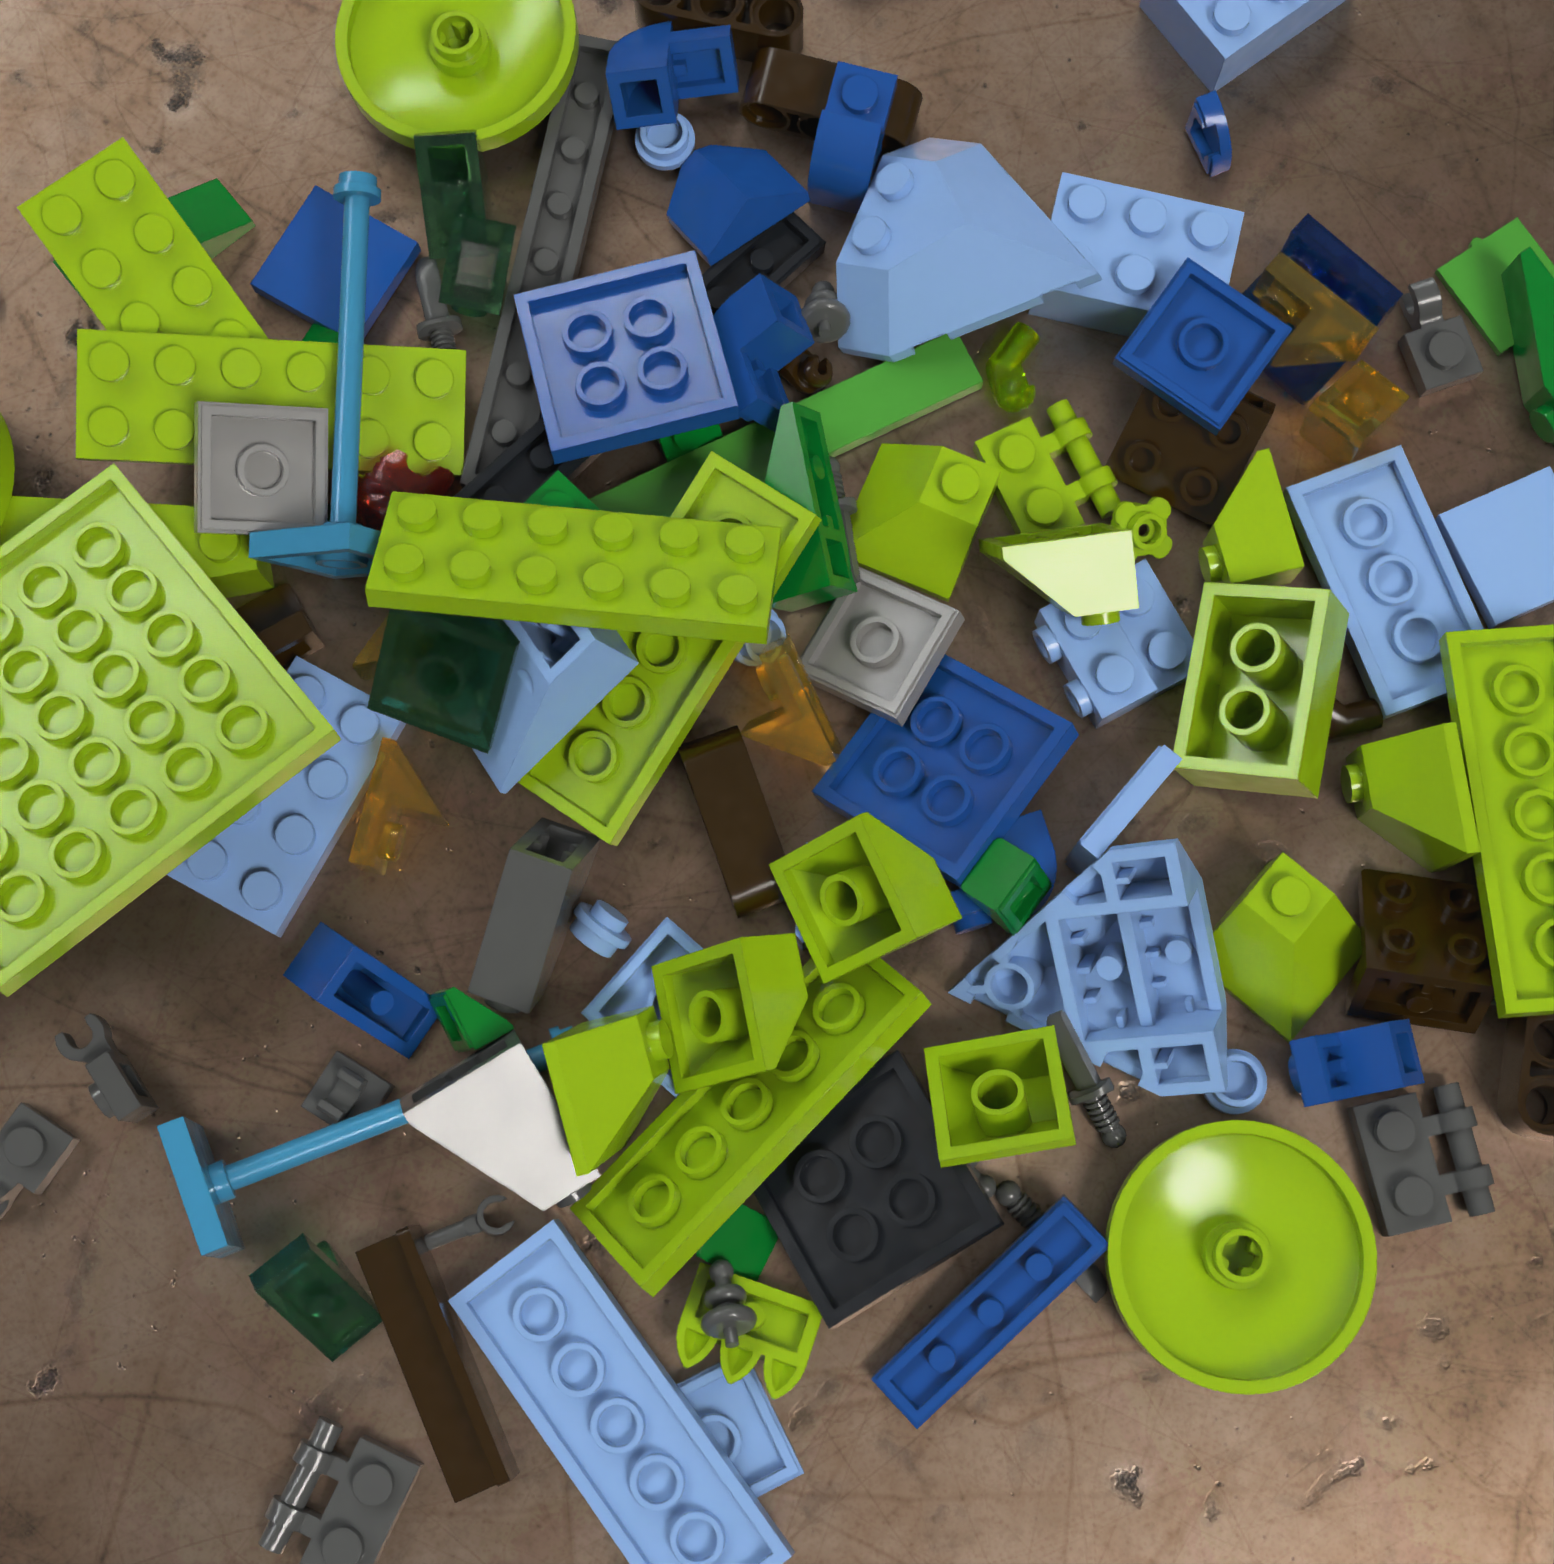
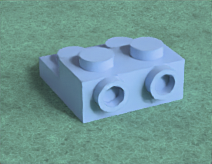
(1120, 662)

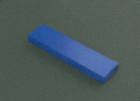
(990, 1311)

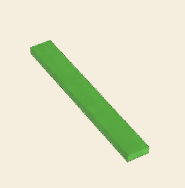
(850, 416)

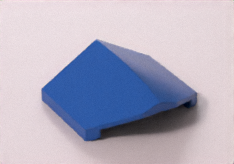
(730, 198)

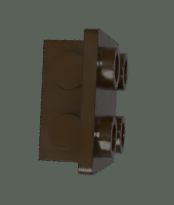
(1181, 460)
(1420, 953)

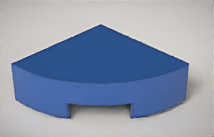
(1210, 134)

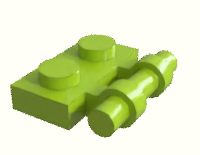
(1029, 480)

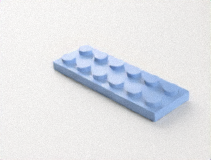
(613, 1410)

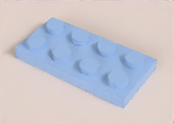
(1389, 569)
(279, 846)

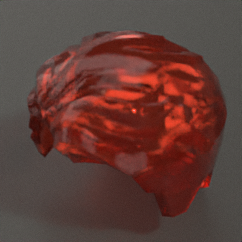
(394, 475)

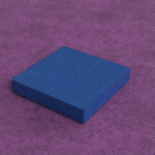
(306, 264)
(1201, 346)

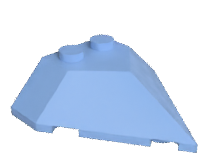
(946, 251)
(1129, 966)

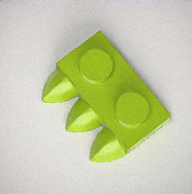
(780, 1338)

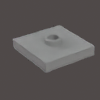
(259, 467)
(880, 646)

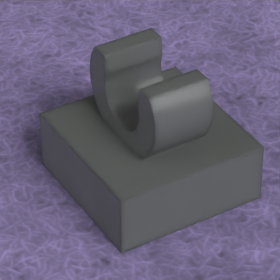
(346, 1090)

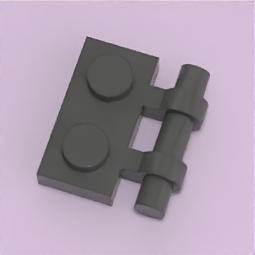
(1402, 1166)
(361, 1509)

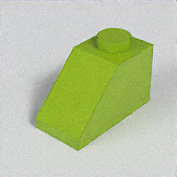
(1253, 532)

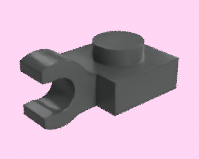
(1437, 349)
(116, 1083)
(30, 1153)

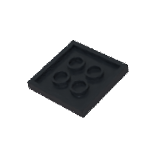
(868, 1198)

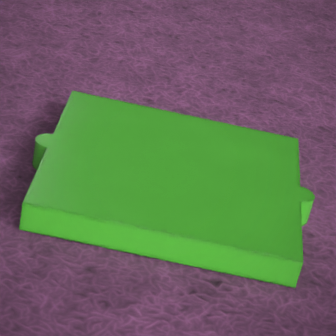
(1477, 282)

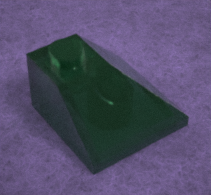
(445, 674)

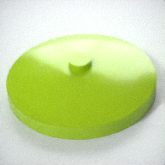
(456, 64)
(1241, 1257)

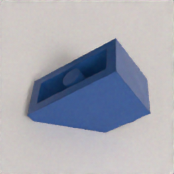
(362, 990)

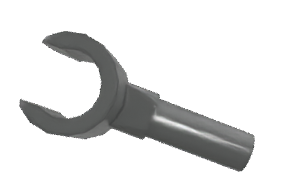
(468, 1226)

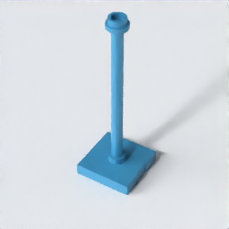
(342, 545)
(210, 1185)

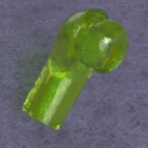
(1005, 369)

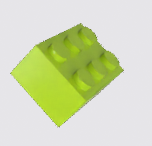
(1261, 688)

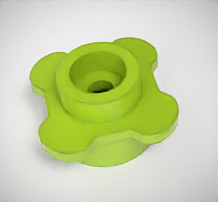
(1154, 516)

